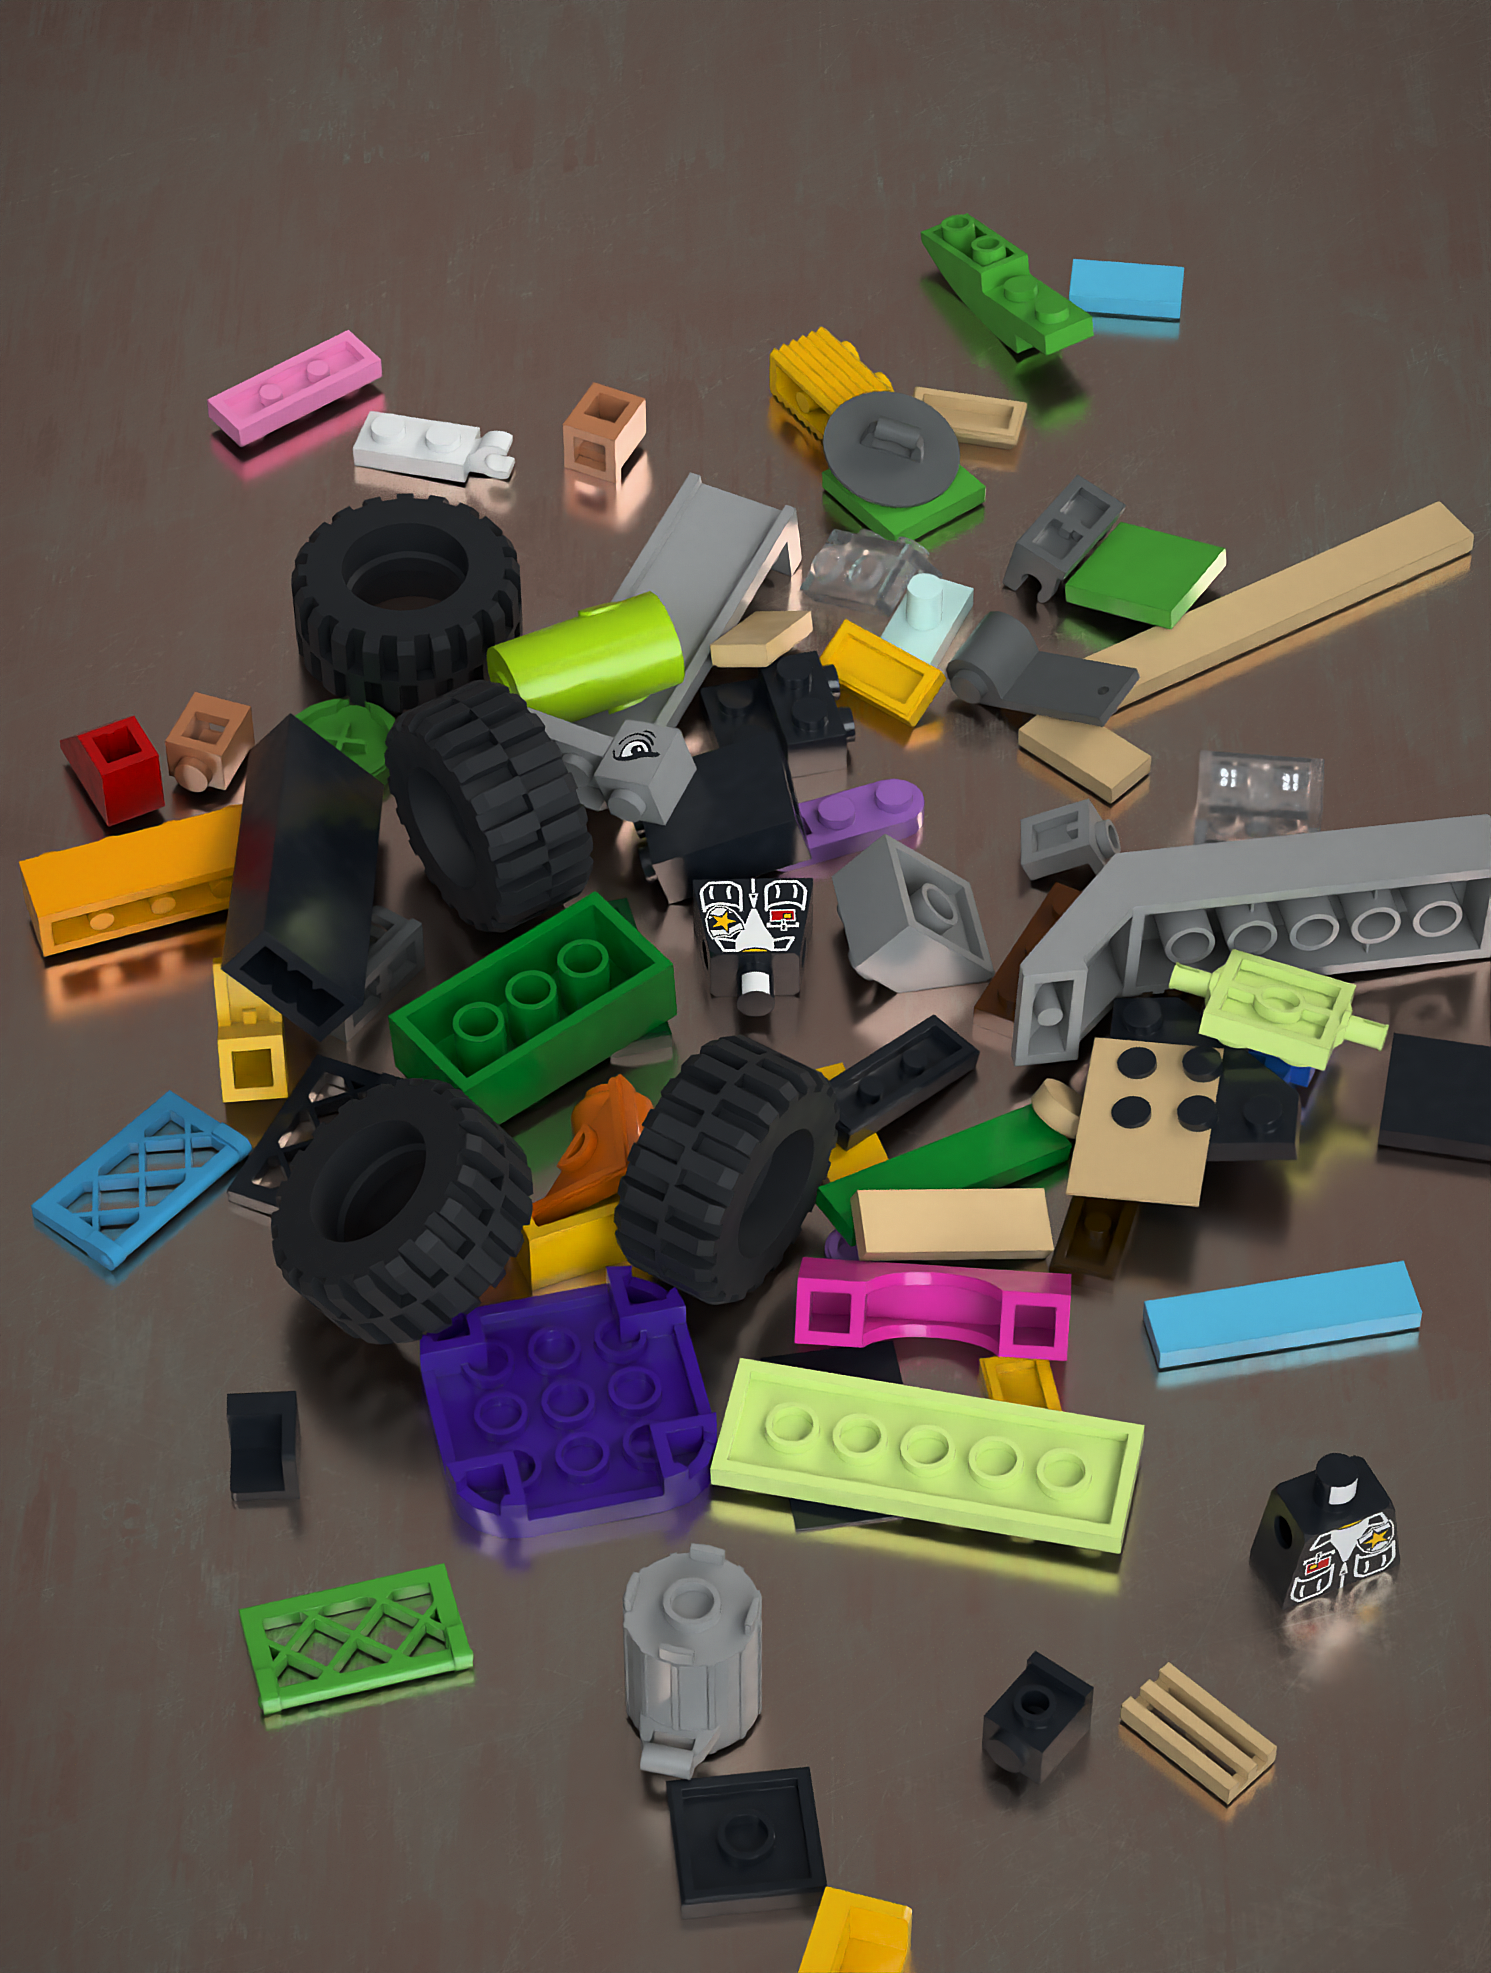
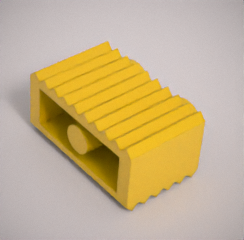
(819, 376)

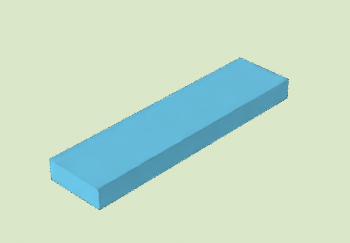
(1281, 1314)

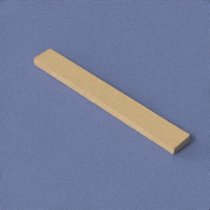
(1290, 599)

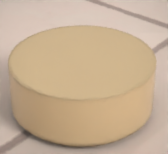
(1058, 1107)

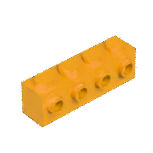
(132, 881)

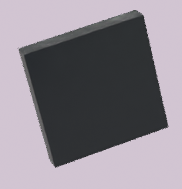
(1438, 1097)
(746, 1842)

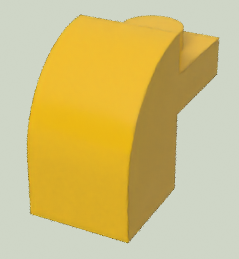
(248, 1042)

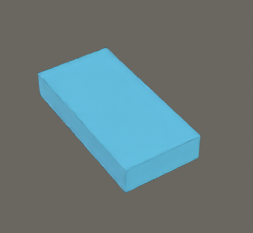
(1127, 288)

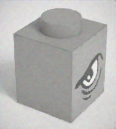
(645, 772)

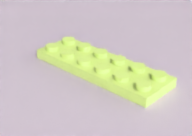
(928, 1455)

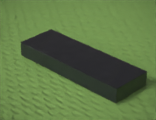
(899, 1078)

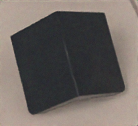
(264, 1445)

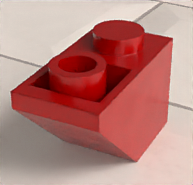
(117, 769)

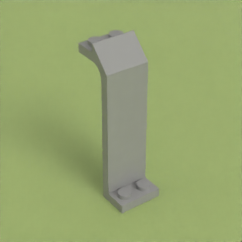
(705, 571)

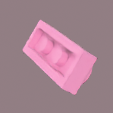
(294, 388)

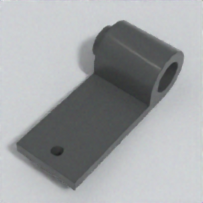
(1006, 670)

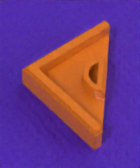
(594, 1158)

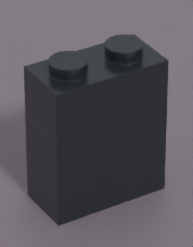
(730, 821)

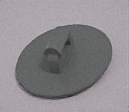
(891, 449)

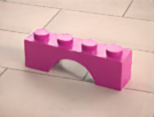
(876, 1301)

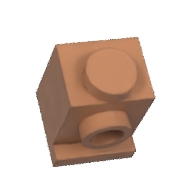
(603, 432)
(203, 755)

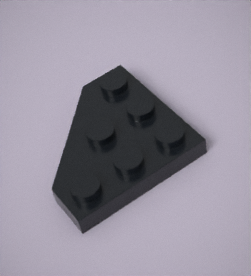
(1254, 1108)

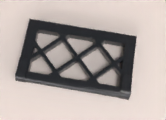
(298, 1108)

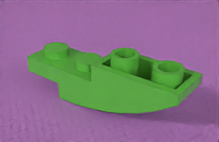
(1000, 291)

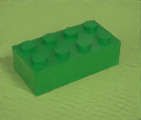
(537, 1010)

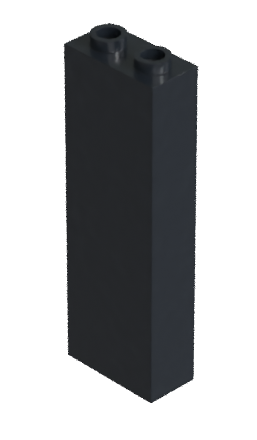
(304, 878)

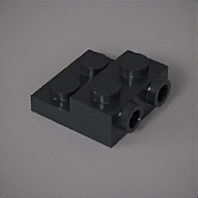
(795, 701)

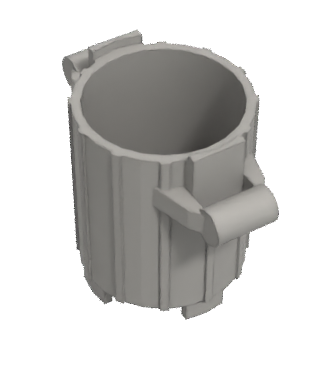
(691, 1657)

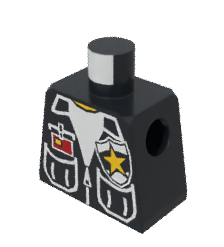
(753, 937)
(1325, 1531)

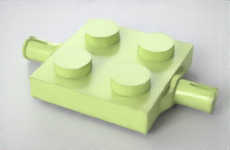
(1277, 1009)

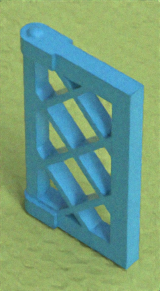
(90, 1176)

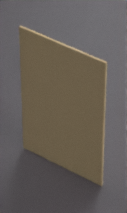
(1147, 1162)

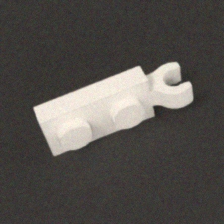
(431, 448)

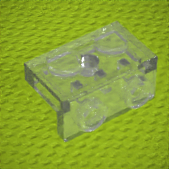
(865, 571)

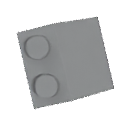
(910, 920)

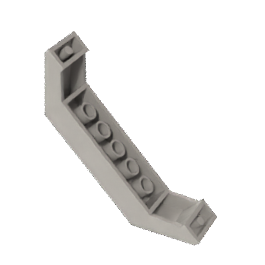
(1295, 899)

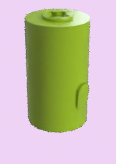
(593, 661)

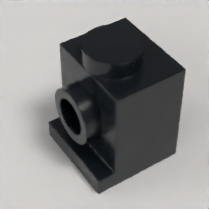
(1038, 1719)

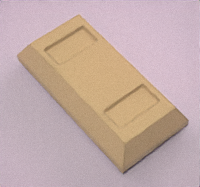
(977, 418)

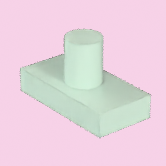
(929, 617)

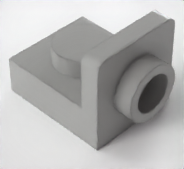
(1067, 840)

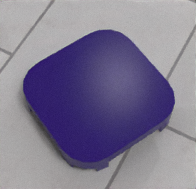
(569, 1408)

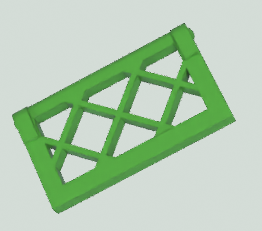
(374, 1593)

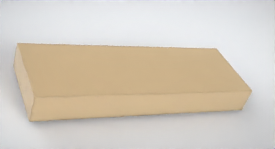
(951, 1224)

